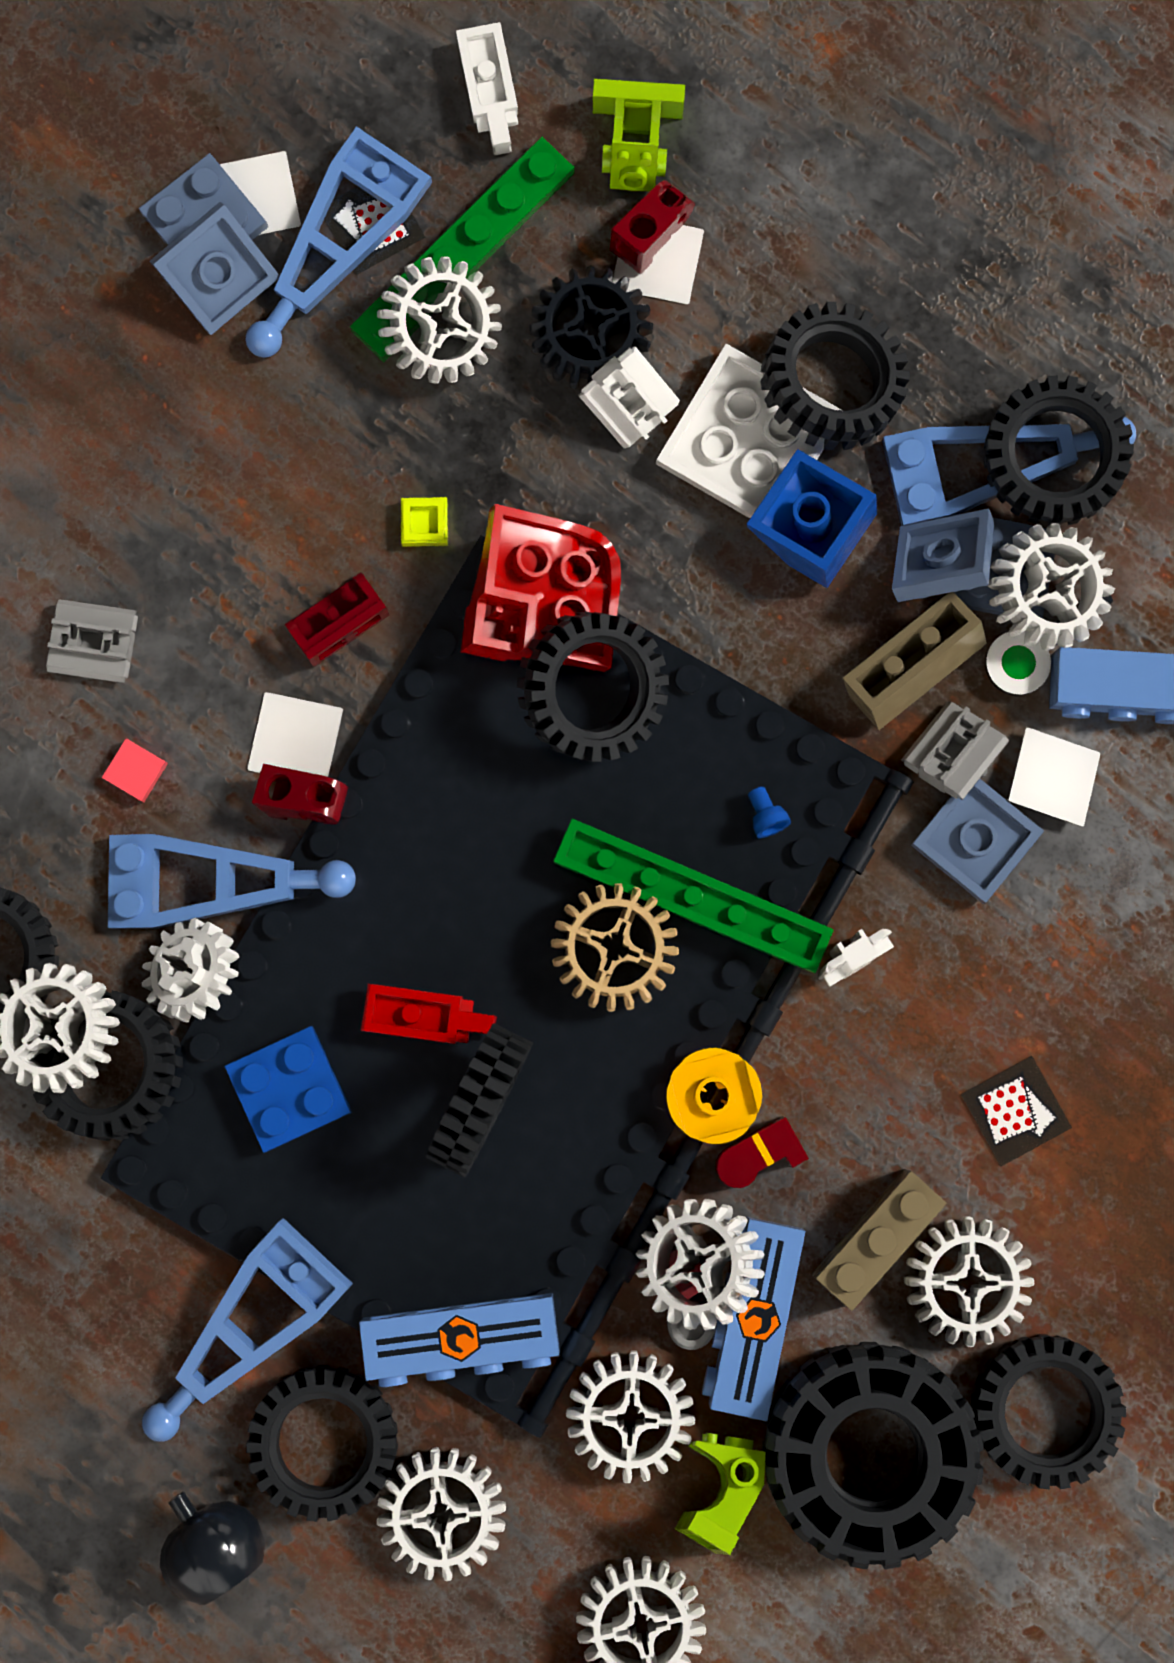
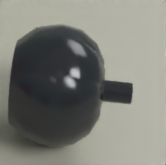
(210, 1549)

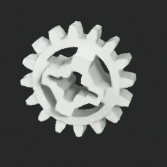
(175, 988)

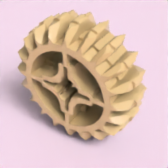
(629, 910)

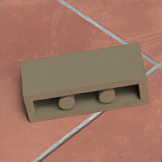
(915, 660)
(879, 1238)

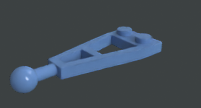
(378, 173)
(917, 477)
(136, 876)
(300, 1273)

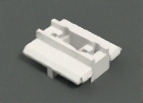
(629, 397)
(855, 956)

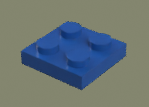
(288, 1089)

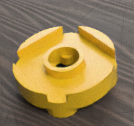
(699, 1118)

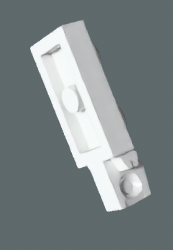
(489, 83)

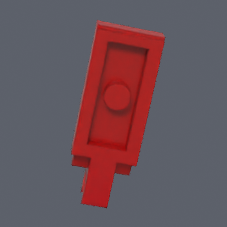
(422, 1015)

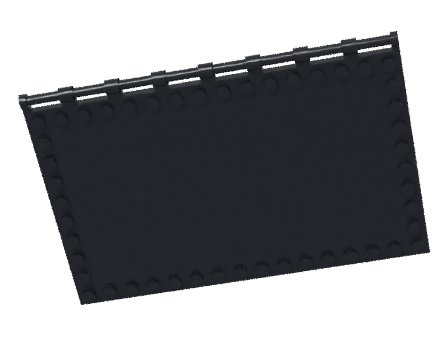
(460, 897)

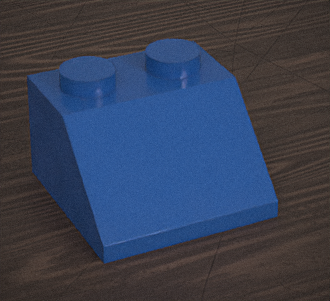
(813, 517)

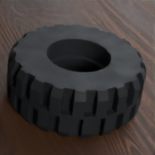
(914, 1514)

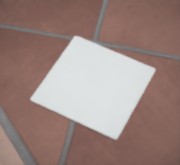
(268, 187)
(672, 268)
(295, 735)
(1054, 776)

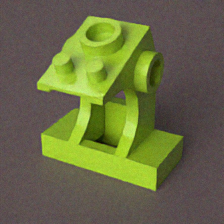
(636, 111)
(719, 1523)

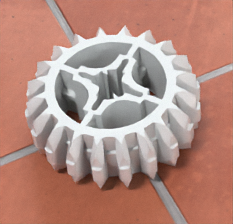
(475, 336)
(1040, 570)
(85, 1005)
(709, 1281)
(969, 1304)
(608, 1416)
(420, 1515)
(662, 1617)

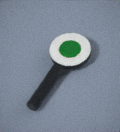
(1017, 667)

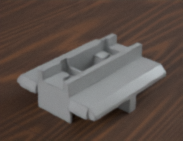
(91, 641)
(955, 750)

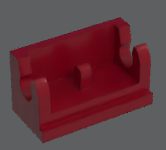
(337, 619)

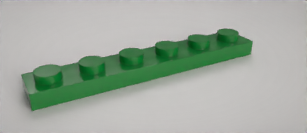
(478, 232)
(694, 896)

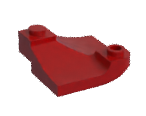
(533, 575)

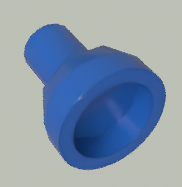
(769, 818)

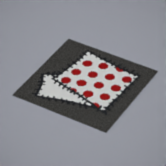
(355, 214)
(1016, 1111)

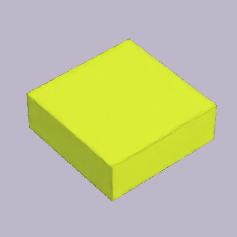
(424, 521)

